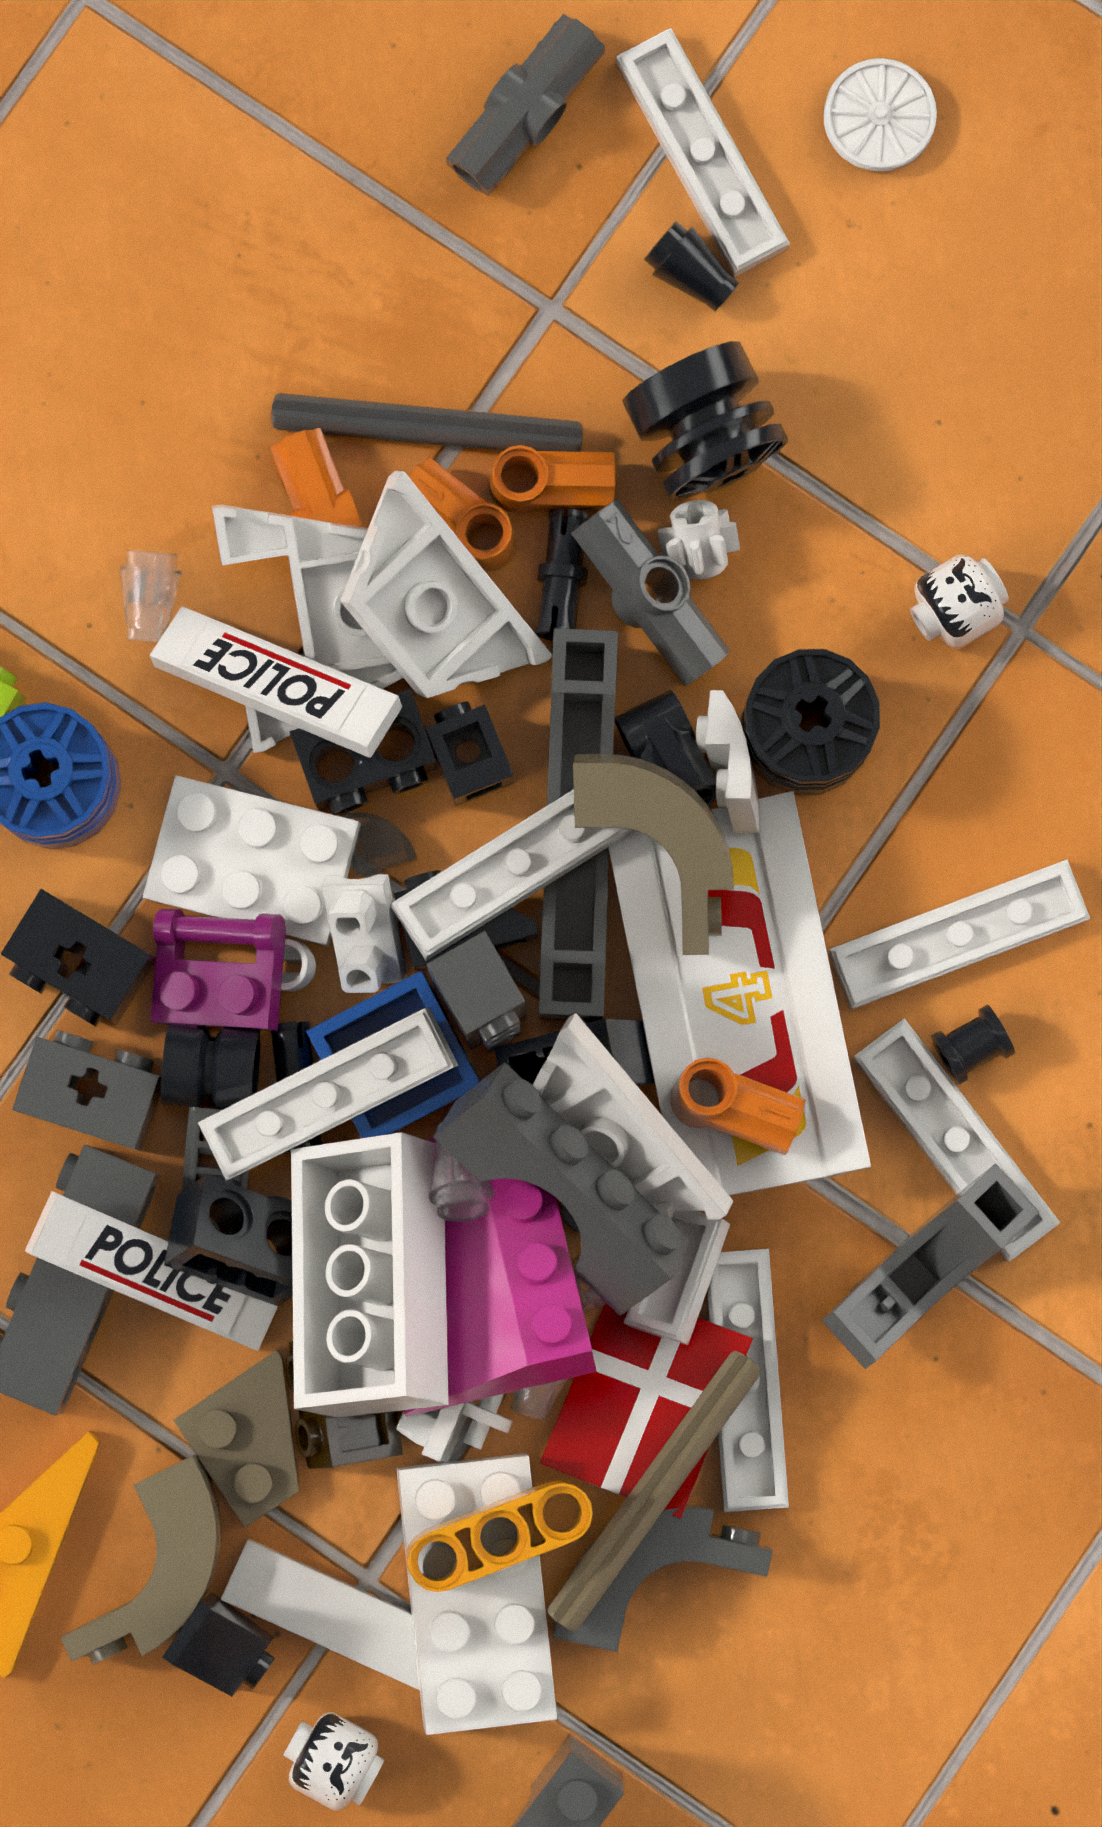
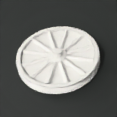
(880, 114)

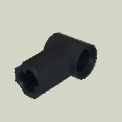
(663, 735)

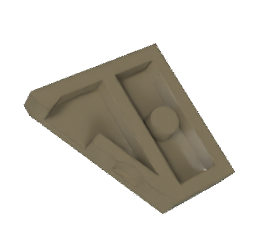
(247, 1439)

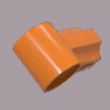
(312, 479)
(561, 479)
(465, 512)
(743, 1109)

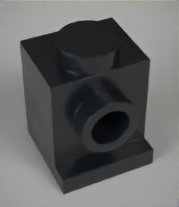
(475, 779)

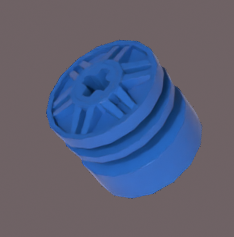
(82, 789)

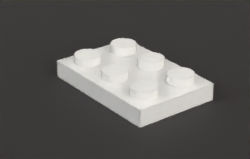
(248, 857)

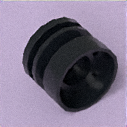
(700, 410)
(819, 758)

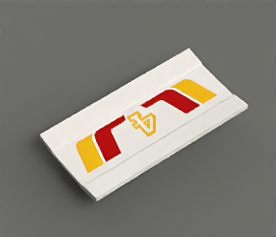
(753, 1002)

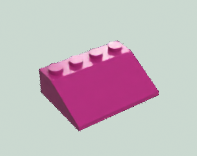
(511, 1298)

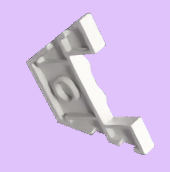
(320, 566)

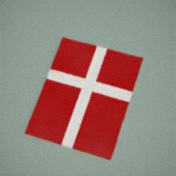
(634, 1402)

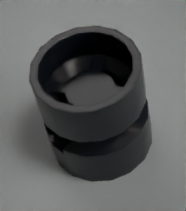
(209, 1066)

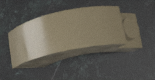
(652, 800)
(187, 1554)

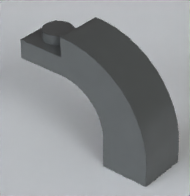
(929, 1264)
(666, 1543)

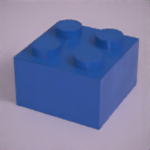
(378, 1013)

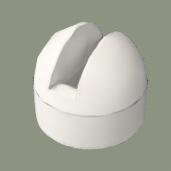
(298, 953)

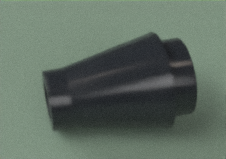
(690, 266)

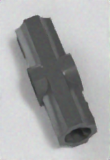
(525, 104)
(672, 620)

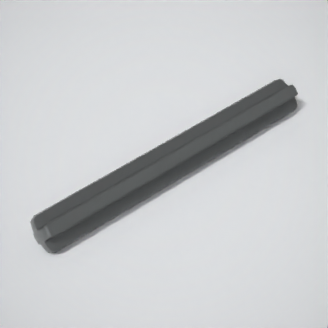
(423, 424)

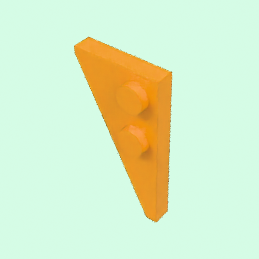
(32, 1539)

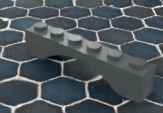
(577, 901)

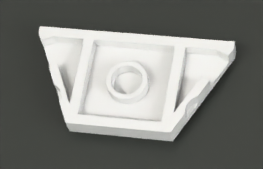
(432, 600)
(624, 1126)

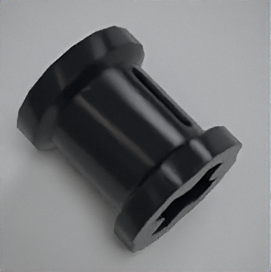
(973, 1044)

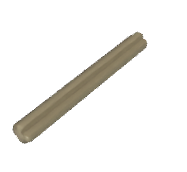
(654, 1491)

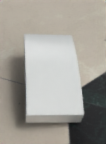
(725, 743)

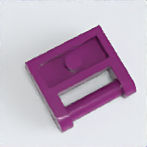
(218, 991)

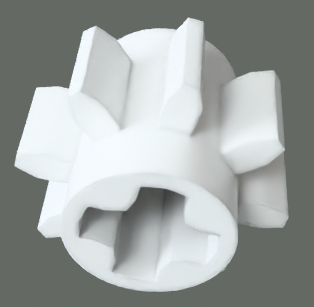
(699, 538)

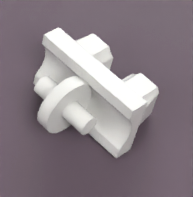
(364, 932)
(440, 1429)

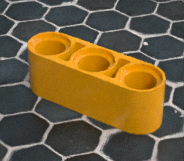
(531, 1539)

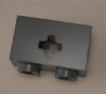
(50, 1091)

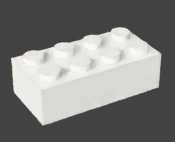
(367, 1278)
(485, 1641)

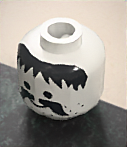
(959, 601)
(333, 1761)

